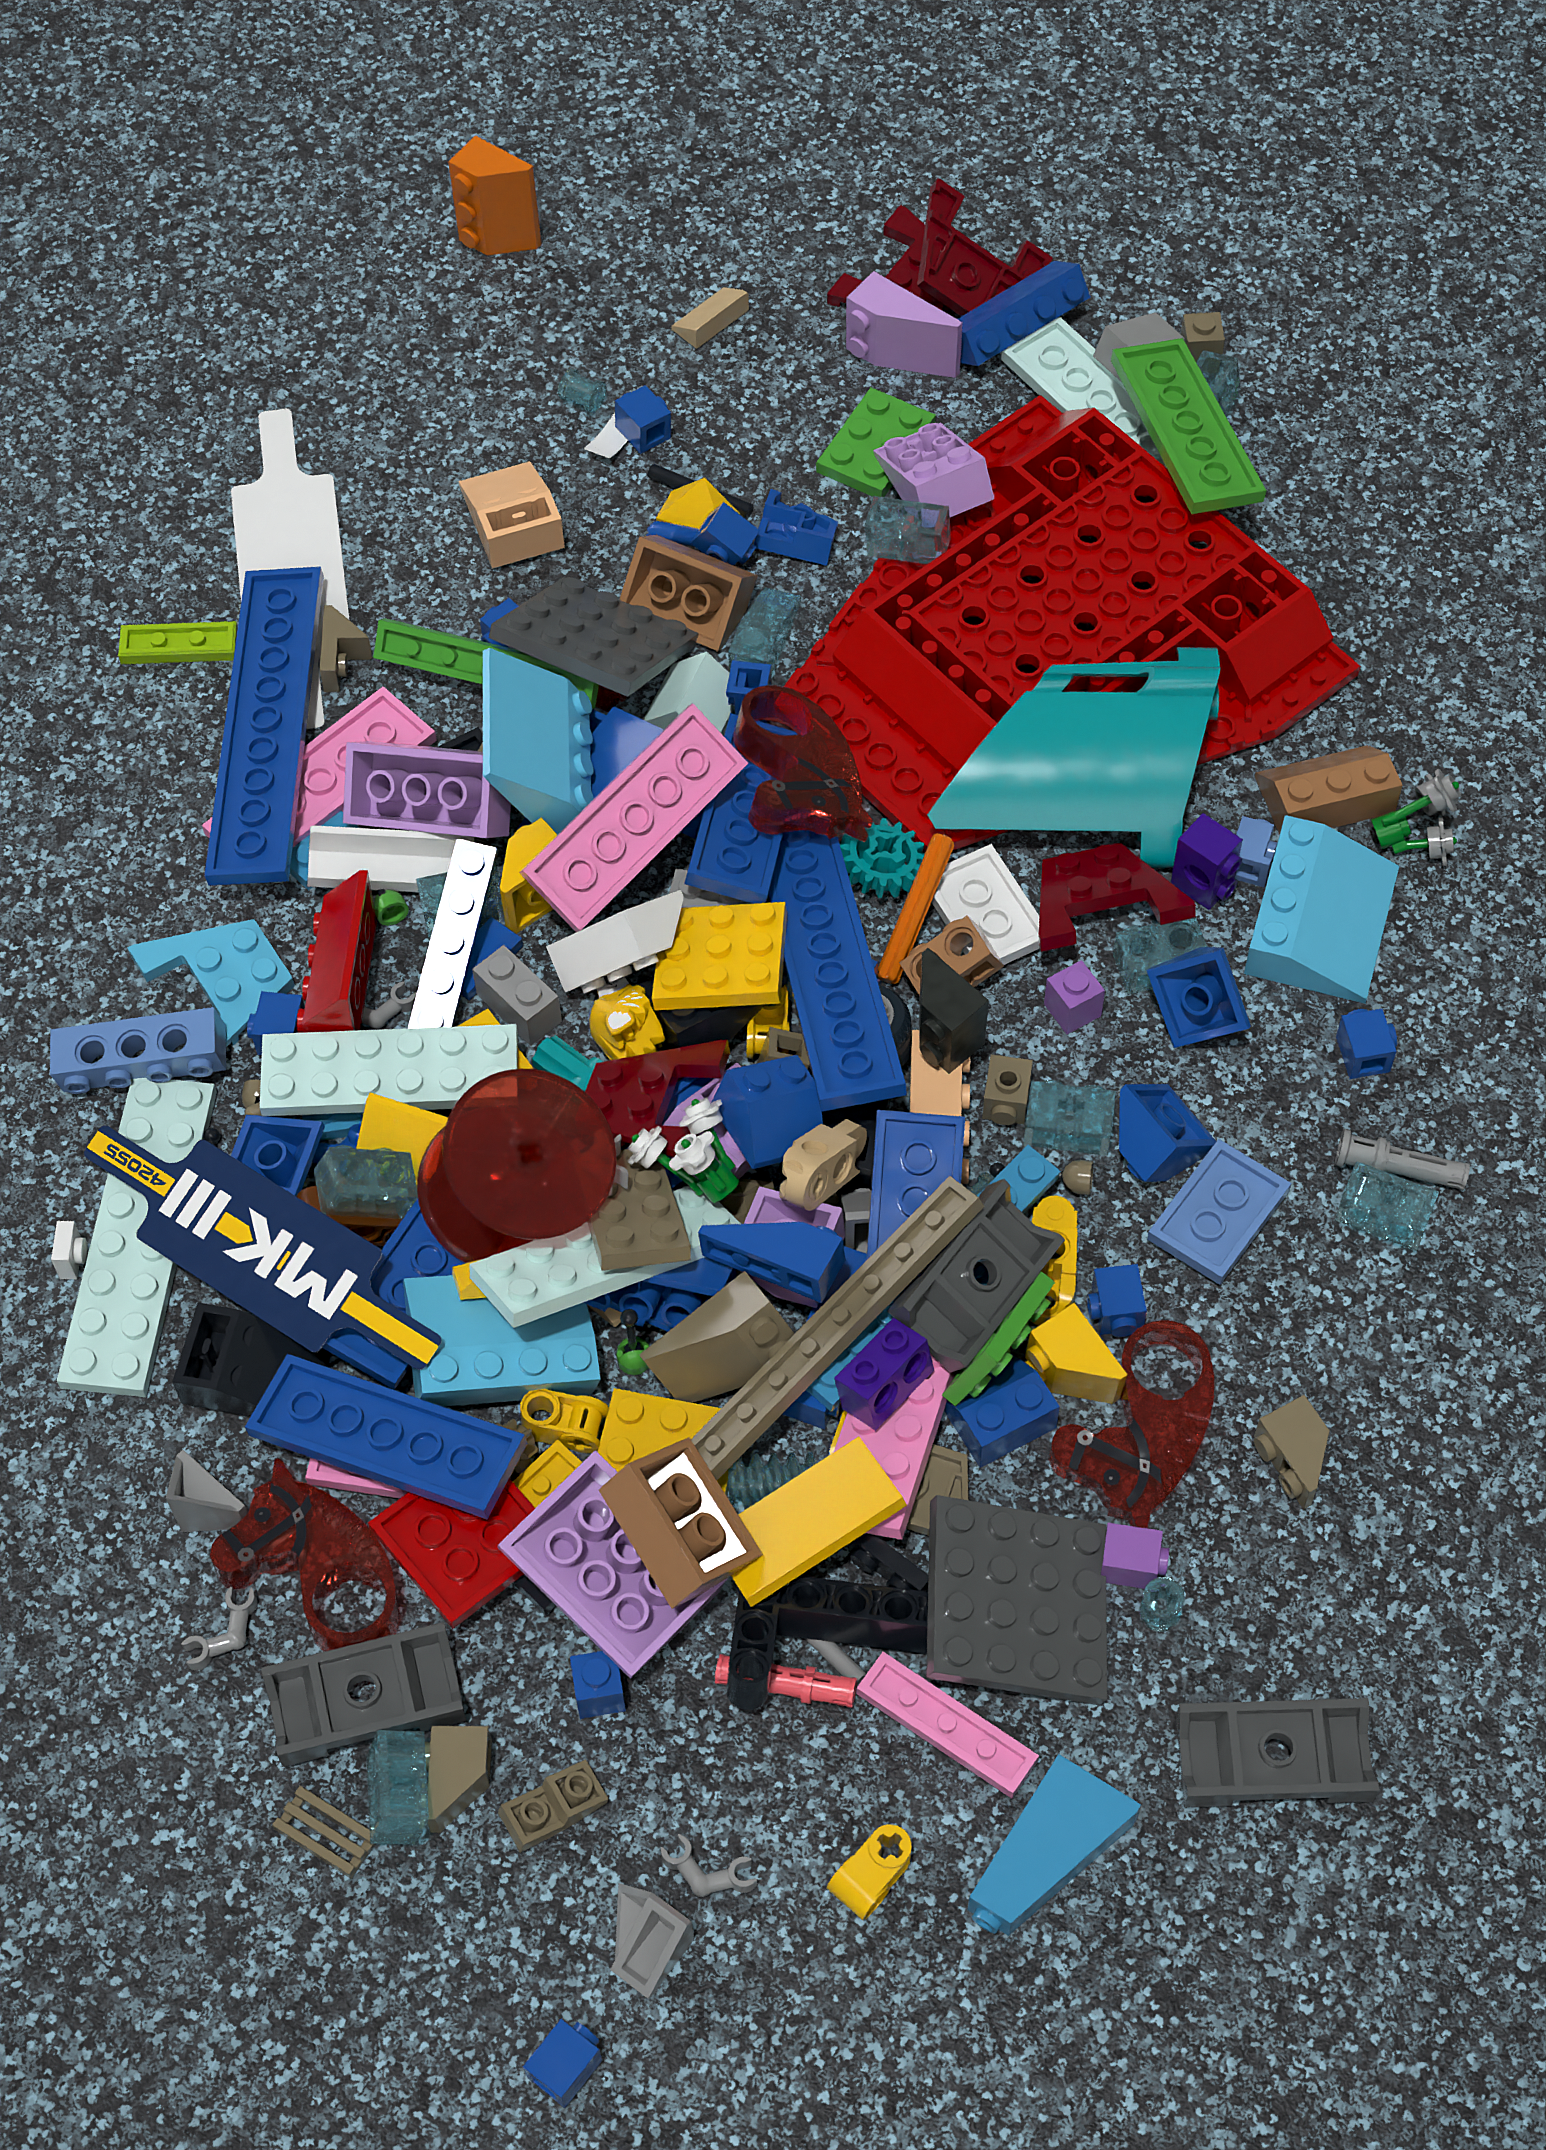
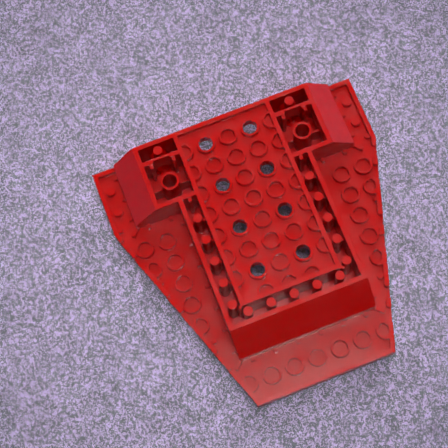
(927, 688)

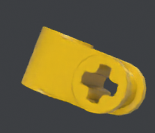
(767, 1017)
(566, 1419)
(868, 1877)

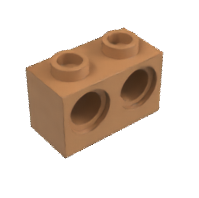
(973, 967)

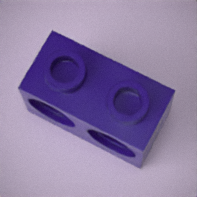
(884, 1373)

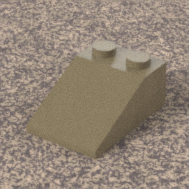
(719, 1343)

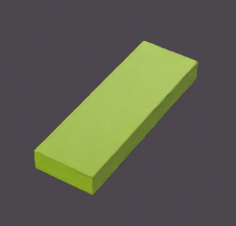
(177, 642)

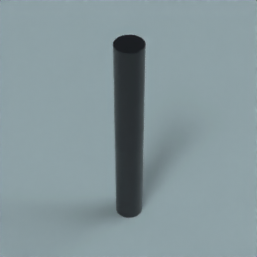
(676, 481)

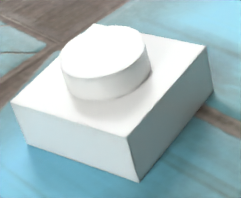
(68, 1250)

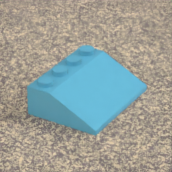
(536, 739)
(1322, 912)
(488, 1358)

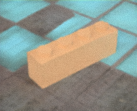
(939, 1092)

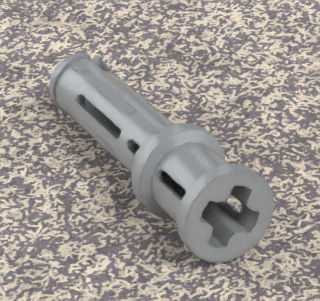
(1400, 1161)

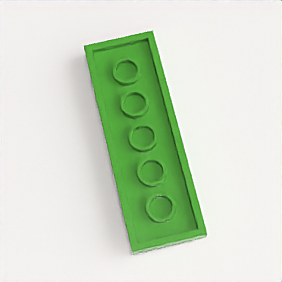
(1188, 426)

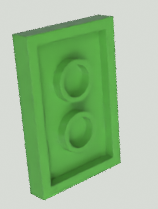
(870, 425)
(995, 1352)

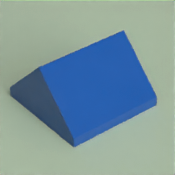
(1198, 996)
(279, 1148)

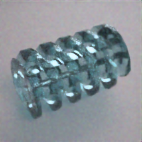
(761, 1480)

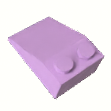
(901, 329)

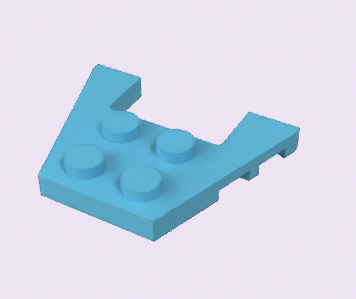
(227, 962)

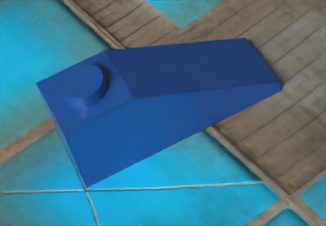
(781, 1253)

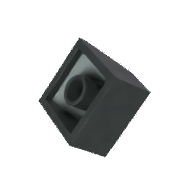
(949, 1014)

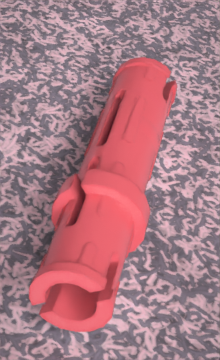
(801, 1683)

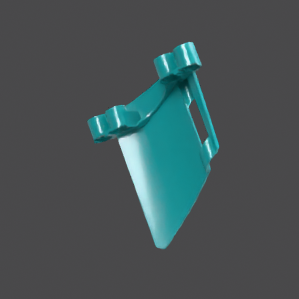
(1093, 755)

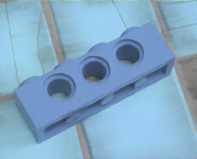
(77, 1046)

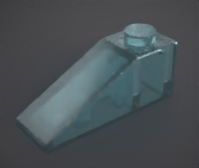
(764, 628)

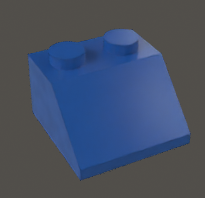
(768, 1107)
(1005, 1414)

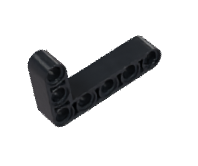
(825, 1620)

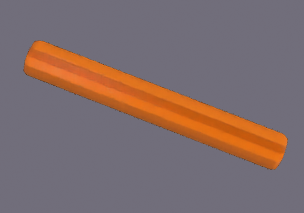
(915, 908)

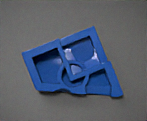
(795, 531)

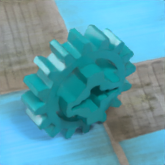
(883, 859)

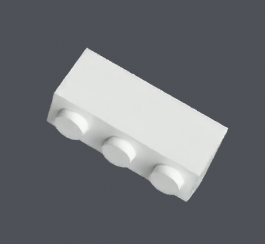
(616, 944)

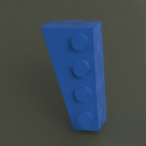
(670, 1295)

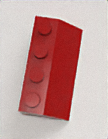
(340, 958)

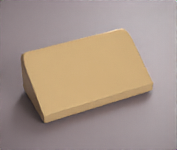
(712, 316)

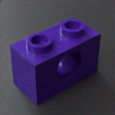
(1207, 862)

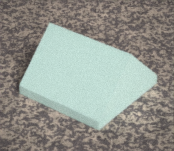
(693, 681)

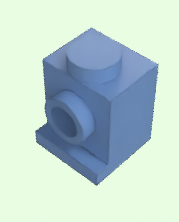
(1256, 850)

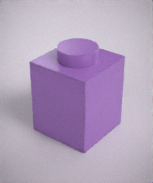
(1074, 997)
(1133, 1555)

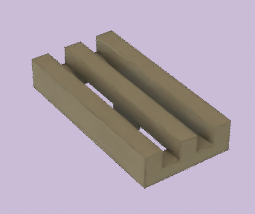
(293, 1810)

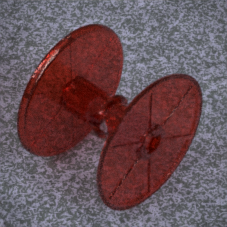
(515, 1164)

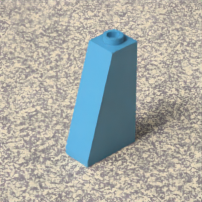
(1053, 1840)

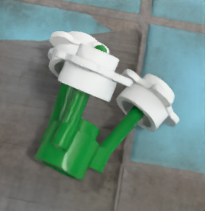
(693, 1152)

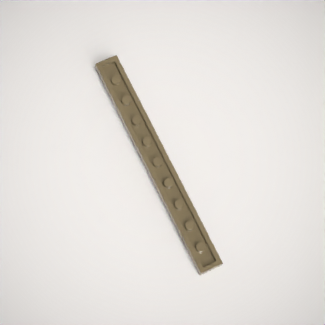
(835, 1325)

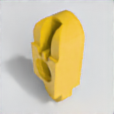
(1058, 1215)

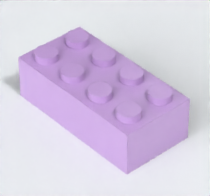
(422, 790)

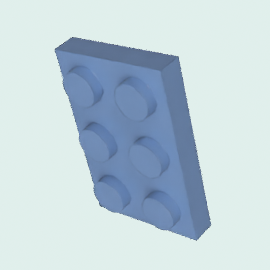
(1219, 1211)

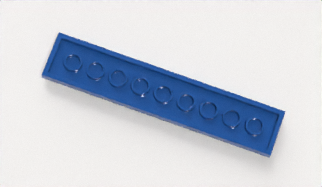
(265, 727)
(833, 976)

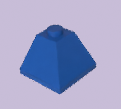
(1159, 1132)

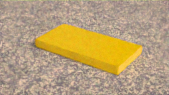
(815, 1518)

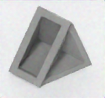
(199, 1499)
(648, 1939)

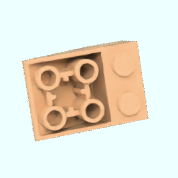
(513, 514)

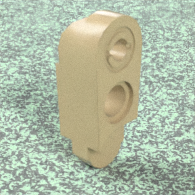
(821, 1163)

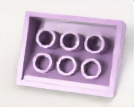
(593, 1572)

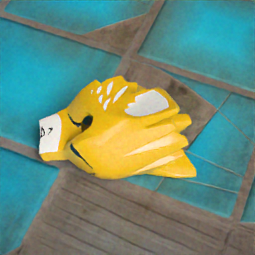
(624, 1021)

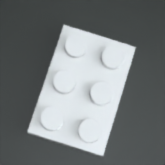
(992, 898)

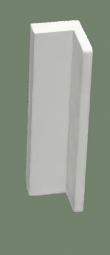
(390, 856)

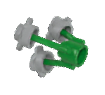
(1433, 797)

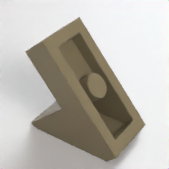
(339, 644)

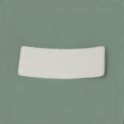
(608, 441)

